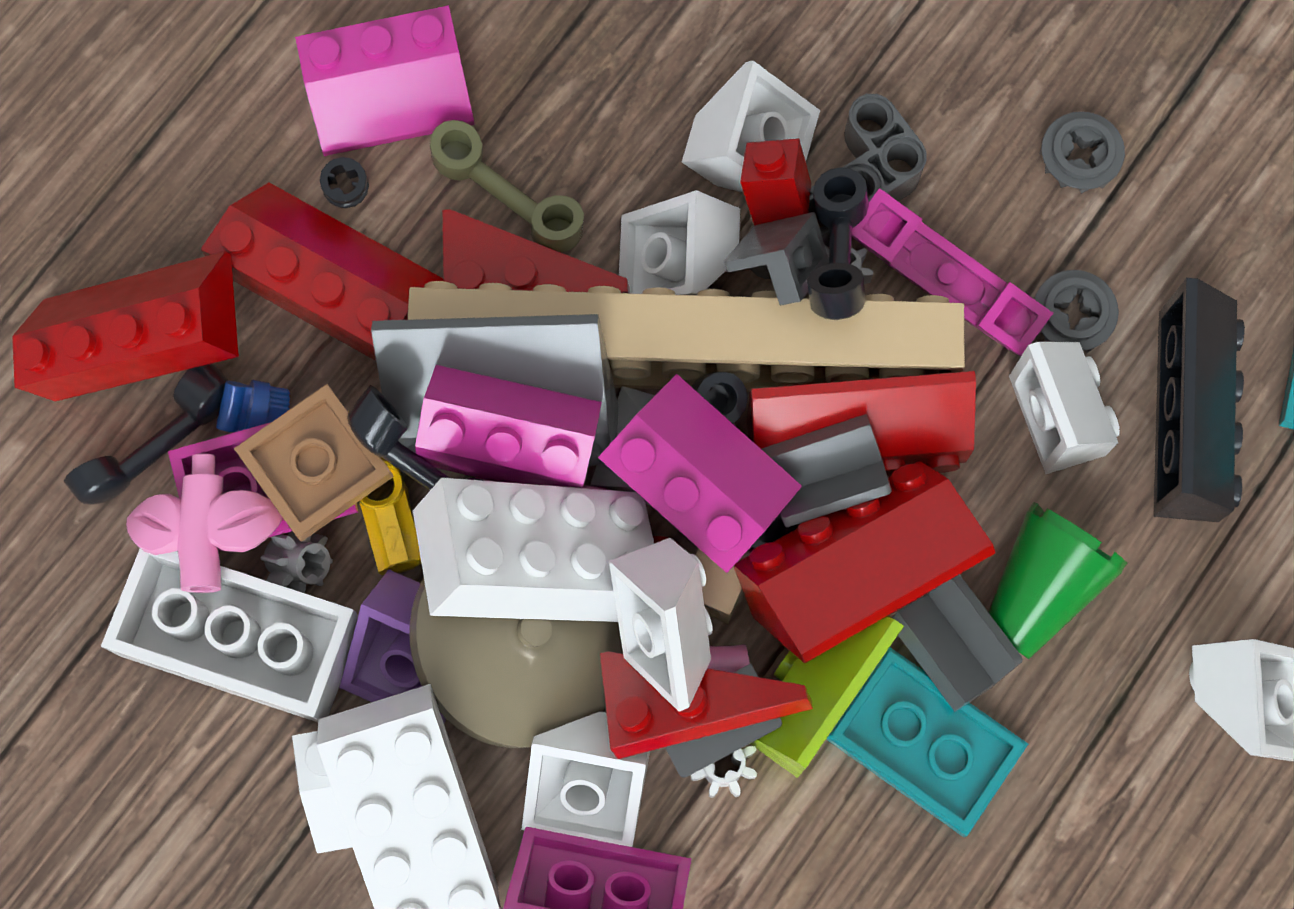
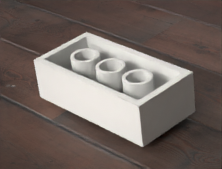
(525, 548)
(240, 640)
(406, 805)

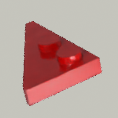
(485, 254)
(724, 701)

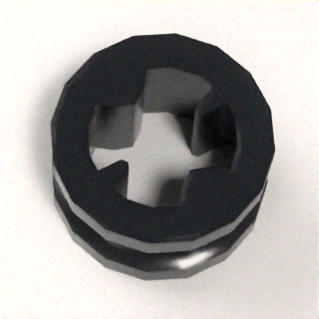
(352, 169)

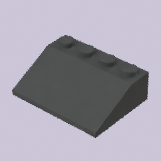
(536, 351)

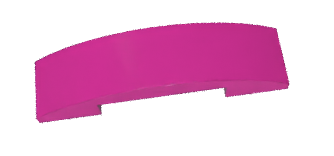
(946, 271)

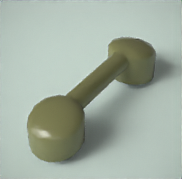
(459, 155)

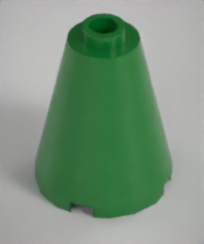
(1049, 579)

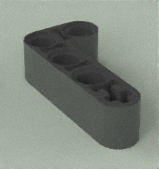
(873, 153)

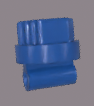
(251, 405)

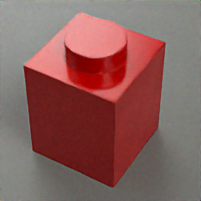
(775, 180)

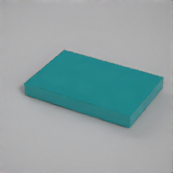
(922, 747)

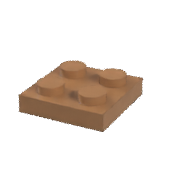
(312, 463)

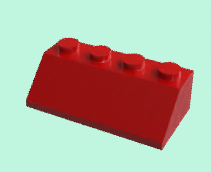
(315, 265)
(128, 330)
(910, 415)
(862, 562)

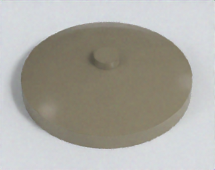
(510, 674)

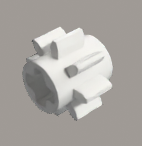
(731, 777)

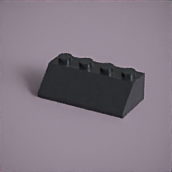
(1198, 405)

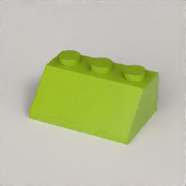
(832, 685)

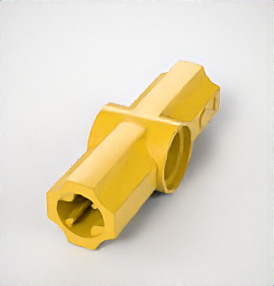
(392, 528)

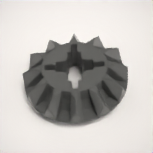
(1087, 131)
(1094, 299)

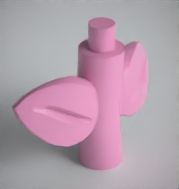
(202, 524)

